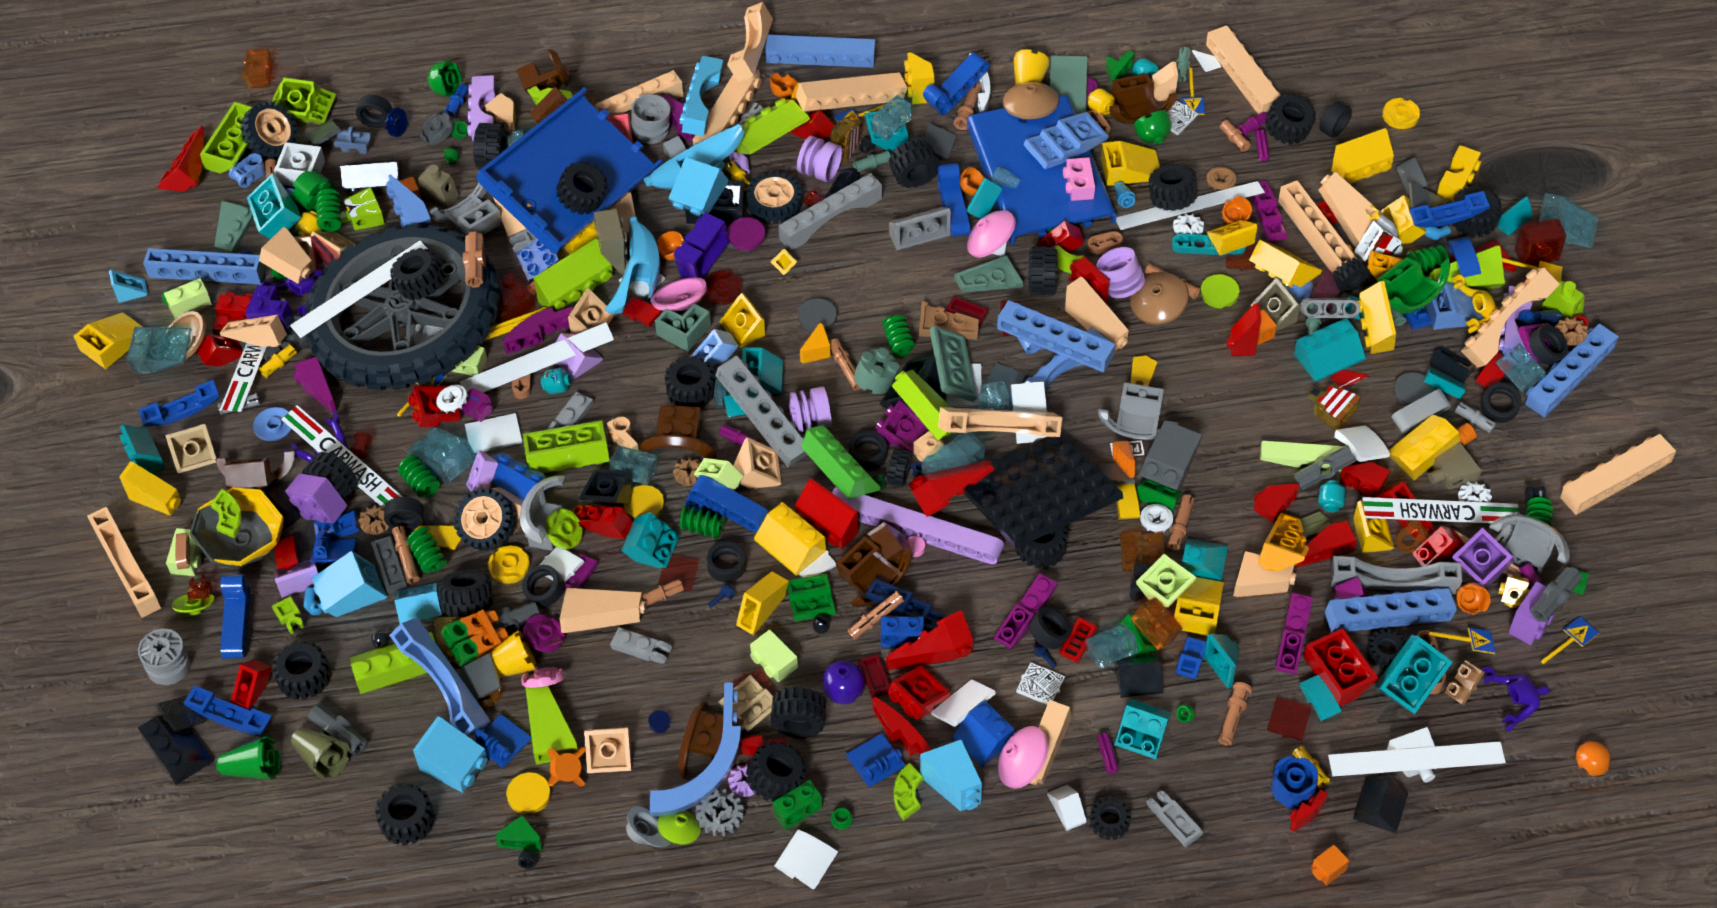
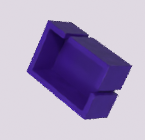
(701, 247)

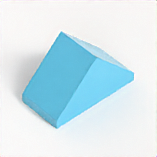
(127, 286)

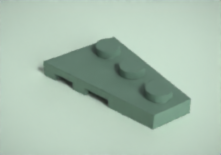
(232, 226)
(989, 276)

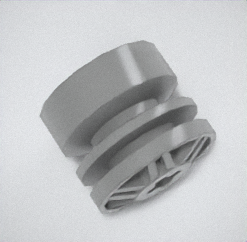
(650, 118)
(164, 656)

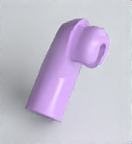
(741, 161)

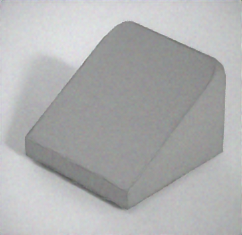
(673, 147)

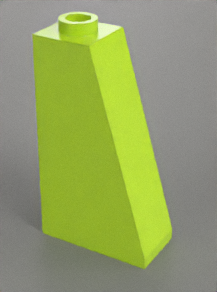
(1491, 271)
(921, 400)
(547, 725)

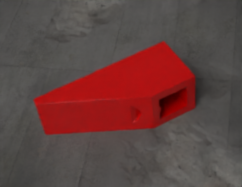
(604, 520)

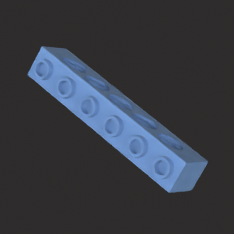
(204, 265)
(1056, 336)
(1571, 370)
(1390, 610)

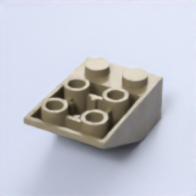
(611, 238)

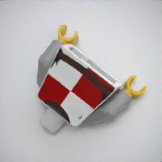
(1380, 238)

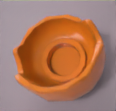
(782, 86)
(970, 180)
(1236, 210)
(668, 243)
(1473, 598)
(1593, 758)

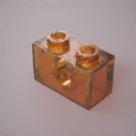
(257, 68)
(1156, 623)

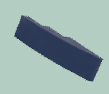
(910, 607)

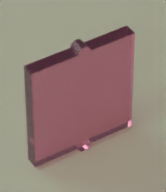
(321, 251)

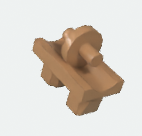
(1464, 682)

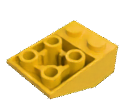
(1127, 162)
(106, 338)
(1199, 606)

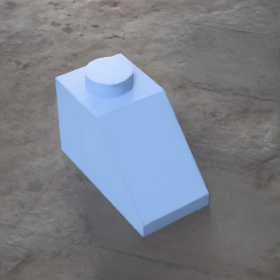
(716, 347)

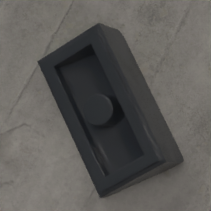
(843, 180)
(1452, 364)

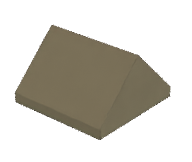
(1278, 304)

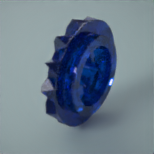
(401, 123)

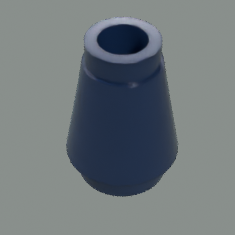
(1549, 316)

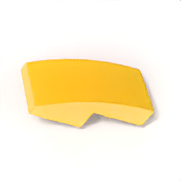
(1128, 506)

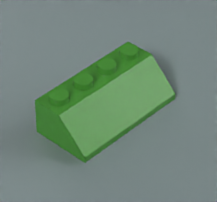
(837, 463)

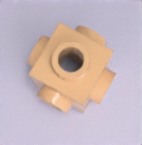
(926, 446)

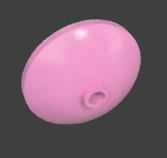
(990, 233)
(679, 294)
(1023, 757)

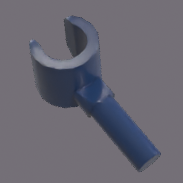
(915, 466)
(726, 591)
(1041, 652)

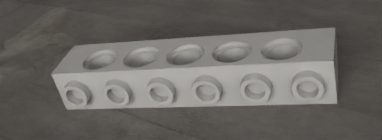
(751, 406)

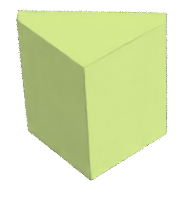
(1165, 581)

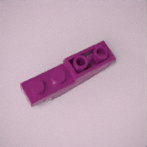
(532, 329)
(1018, 620)
(1294, 633)

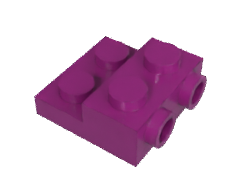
(901, 427)

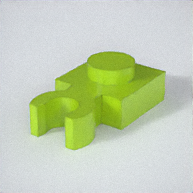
(288, 613)

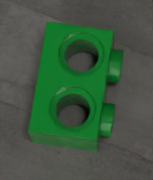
(797, 805)

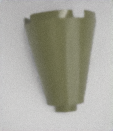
(321, 752)

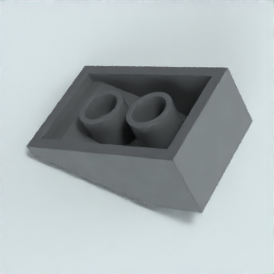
(1171, 455)

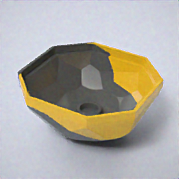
(257, 536)

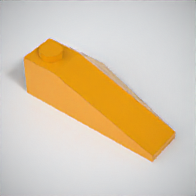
(1284, 544)

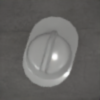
(643, 828)

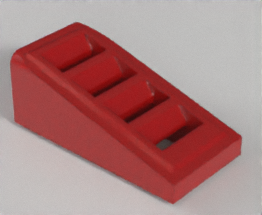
(1080, 623)

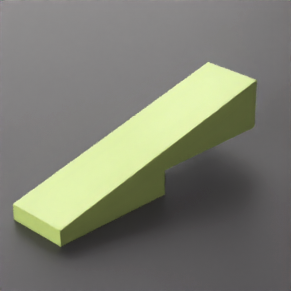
(1295, 453)

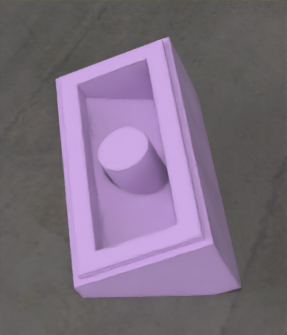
(482, 472)

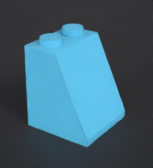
(697, 187)
(348, 585)
(449, 755)
(952, 775)

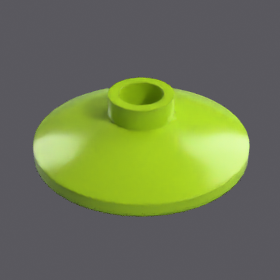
(192, 606)
(679, 827)

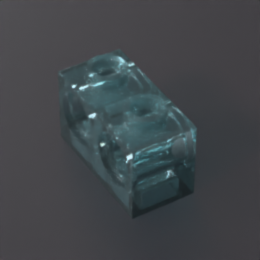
(891, 117)
(994, 396)
(639, 463)
(1112, 645)

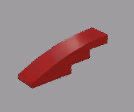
(899, 728)

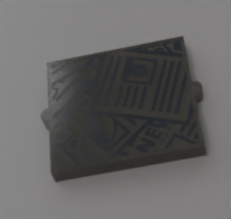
(179, 715)

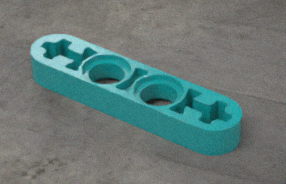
(1208, 249)

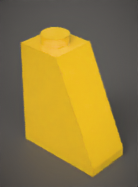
(149, 490)
(761, 601)

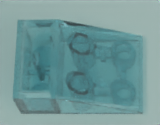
(1577, 222)
(157, 348)
(961, 451)
(443, 453)

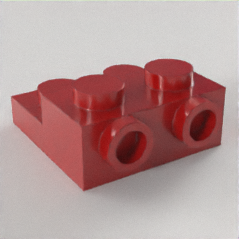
(1092, 276)
(230, 309)
(425, 406)
(918, 692)

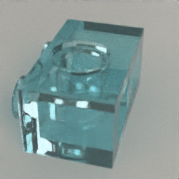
(1520, 367)

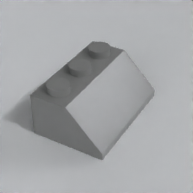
(920, 228)

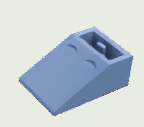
(407, 204)
(1451, 309)

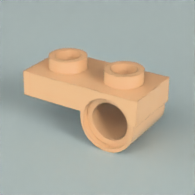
(620, 432)

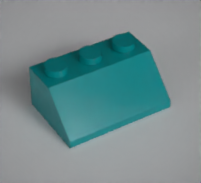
(1330, 350)
(1413, 674)

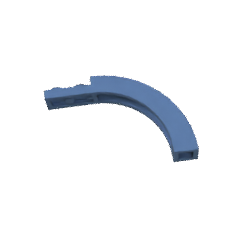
(690, 794)

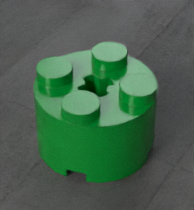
(307, 187)

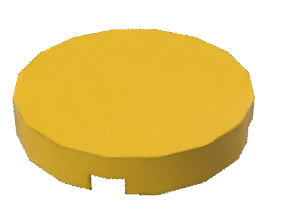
(1401, 113)
(644, 500)
(509, 564)
(528, 793)

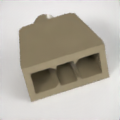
(437, 186)
(1454, 468)

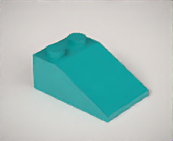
(272, 207)

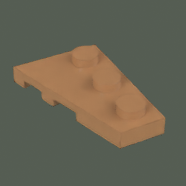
(955, 322)

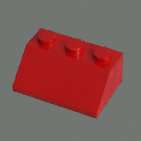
(827, 514)
(1340, 666)

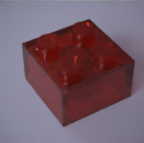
(1540, 242)
(514, 298)

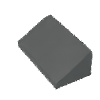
(1411, 172)

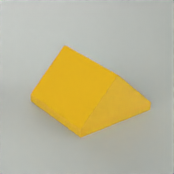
(1233, 236)
(743, 322)
(1372, 532)

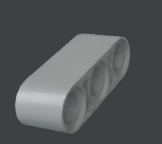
(1338, 310)
(1420, 410)

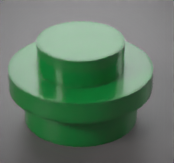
(459, 130)
(841, 818)

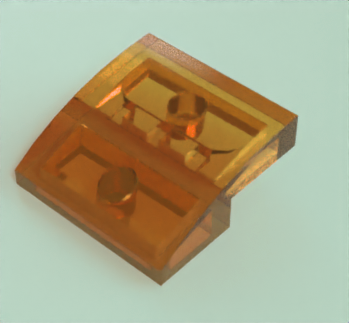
(1141, 549)

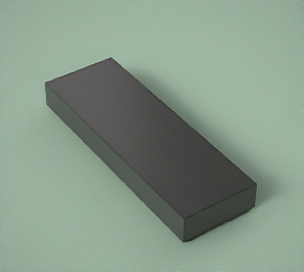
(389, 564)

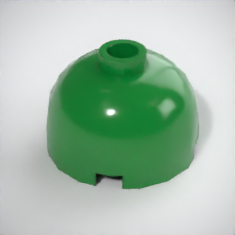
(444, 78)
(1153, 128)

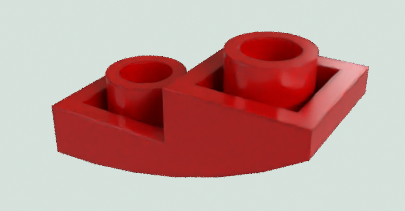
(642, 311)
(1491, 373)
(286, 553)
(752, 743)
(1306, 813)

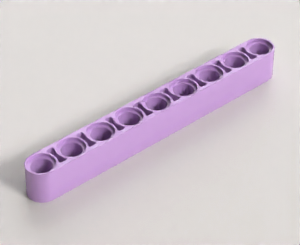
(930, 529)

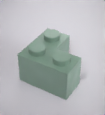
(683, 330)

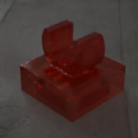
(199, 590)

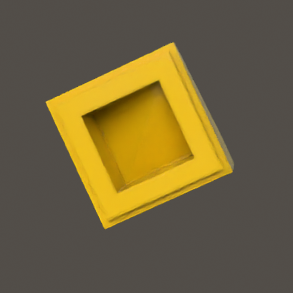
(784, 261)

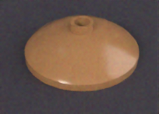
(1030, 100)
(1161, 306)
(197, 323)

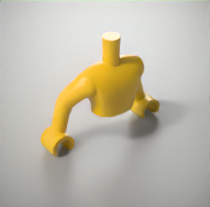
(1482, 302)

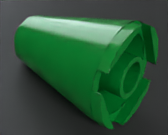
(251, 760)

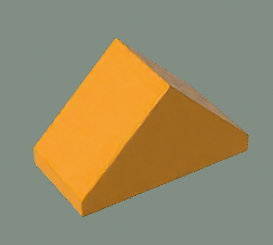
(816, 346)

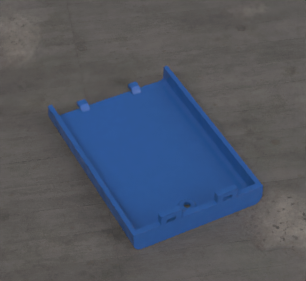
(535, 162)
(1041, 195)

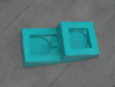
(1320, 696)

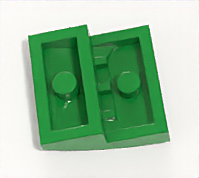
(810, 597)

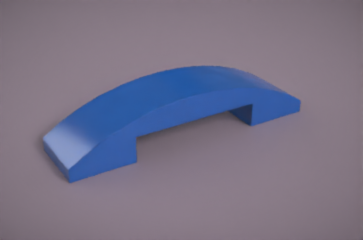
(1450, 213)
(1465, 256)
(180, 408)
(226, 713)

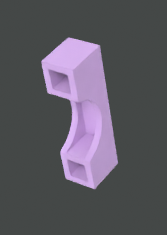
(481, 91)
(1509, 333)

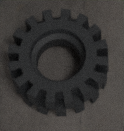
(1351, 275)
(898, 467)
(1384, 638)
(1110, 829)

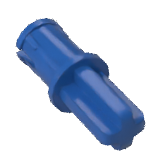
(456, 100)

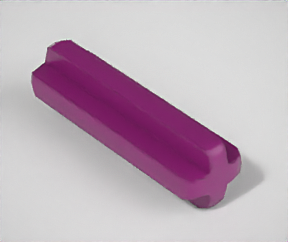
(1262, 146)
(1107, 753)

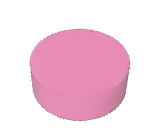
(917, 545)

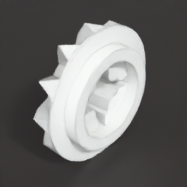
(1181, 228)
(446, 396)
(1466, 490)
(1154, 511)

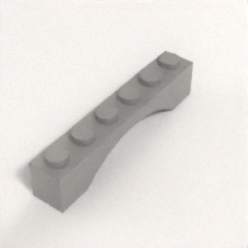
(802, 226)
(1424, 578)

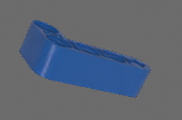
(956, 85)
(952, 198)
(726, 502)
(235, 616)

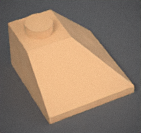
(757, 465)

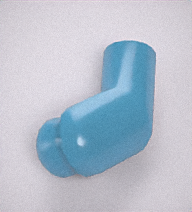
(1437, 233)
(310, 603)

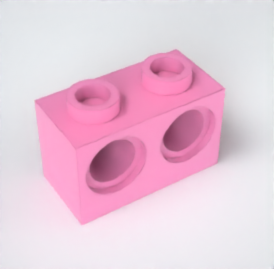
(1079, 179)

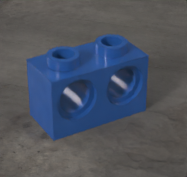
(900, 630)

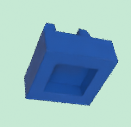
(1418, 319)

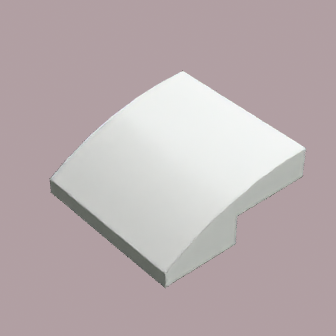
(1363, 443)
(806, 858)

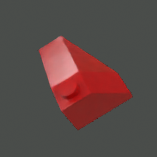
(186, 165)
(937, 488)
(942, 644)

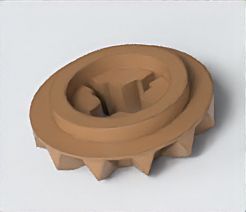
(1224, 174)
(1580, 330)
(680, 471)
(376, 527)

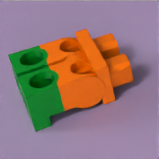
(473, 636)

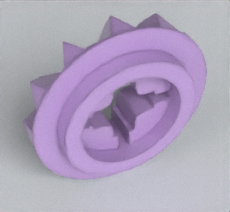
(735, 784)

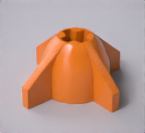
(565, 767)

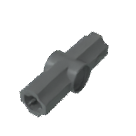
(1336, 460)
(1556, 594)
(512, 619)
(337, 727)

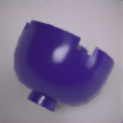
(843, 682)

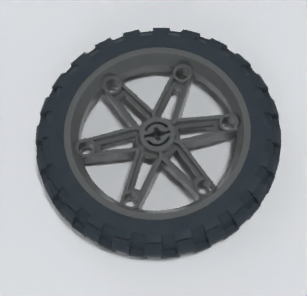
(407, 363)

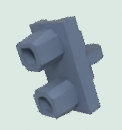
(352, 139)

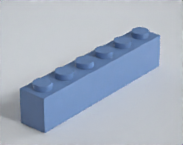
(820, 51)

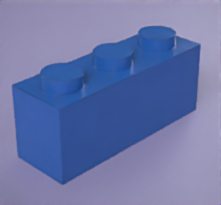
(515, 476)

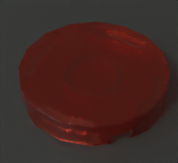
(723, 287)

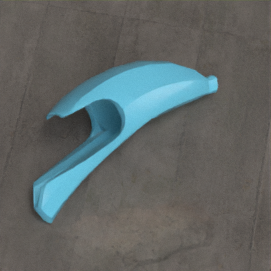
(709, 151)
(642, 265)

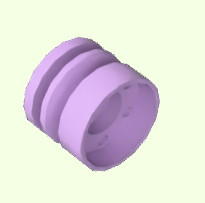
(819, 159)
(1122, 271)
(810, 410)

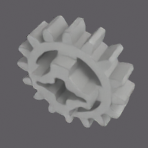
(728, 816)

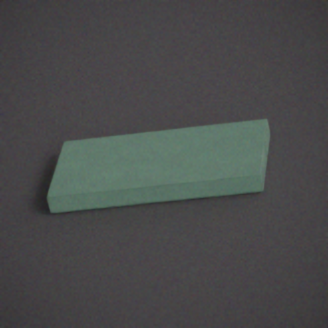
(1069, 78)
(953, 363)

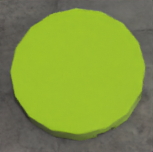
(1219, 291)
(563, 529)

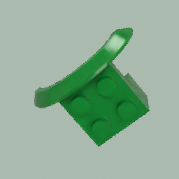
(1409, 288)

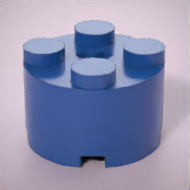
(1294, 781)

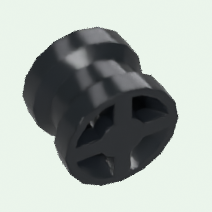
(1531, 492)

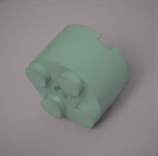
(876, 370)

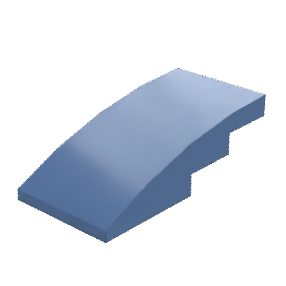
(1065, 140)

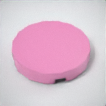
(542, 677)

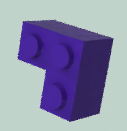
(268, 303)

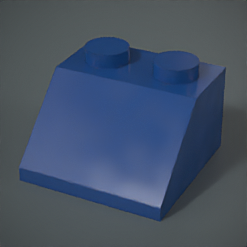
(983, 733)

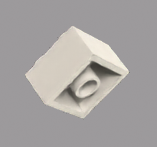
(296, 160)

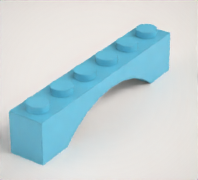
(705, 77)

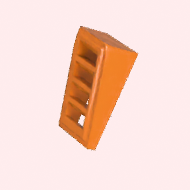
(1124, 457)

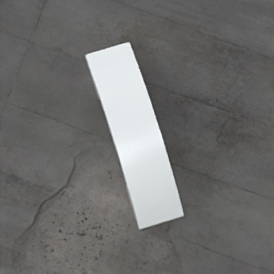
(984, 97)

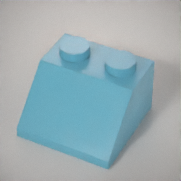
(418, 602)

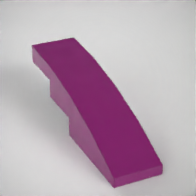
(1268, 214)

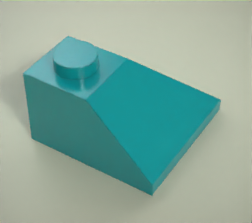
(1204, 559)
(1222, 657)

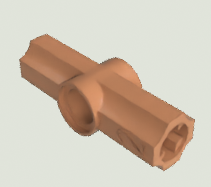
(474, 259)

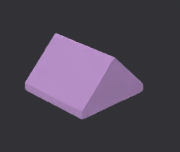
(581, 361)
(295, 579)

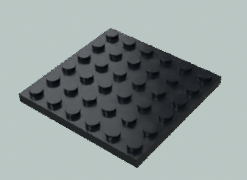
(1041, 490)

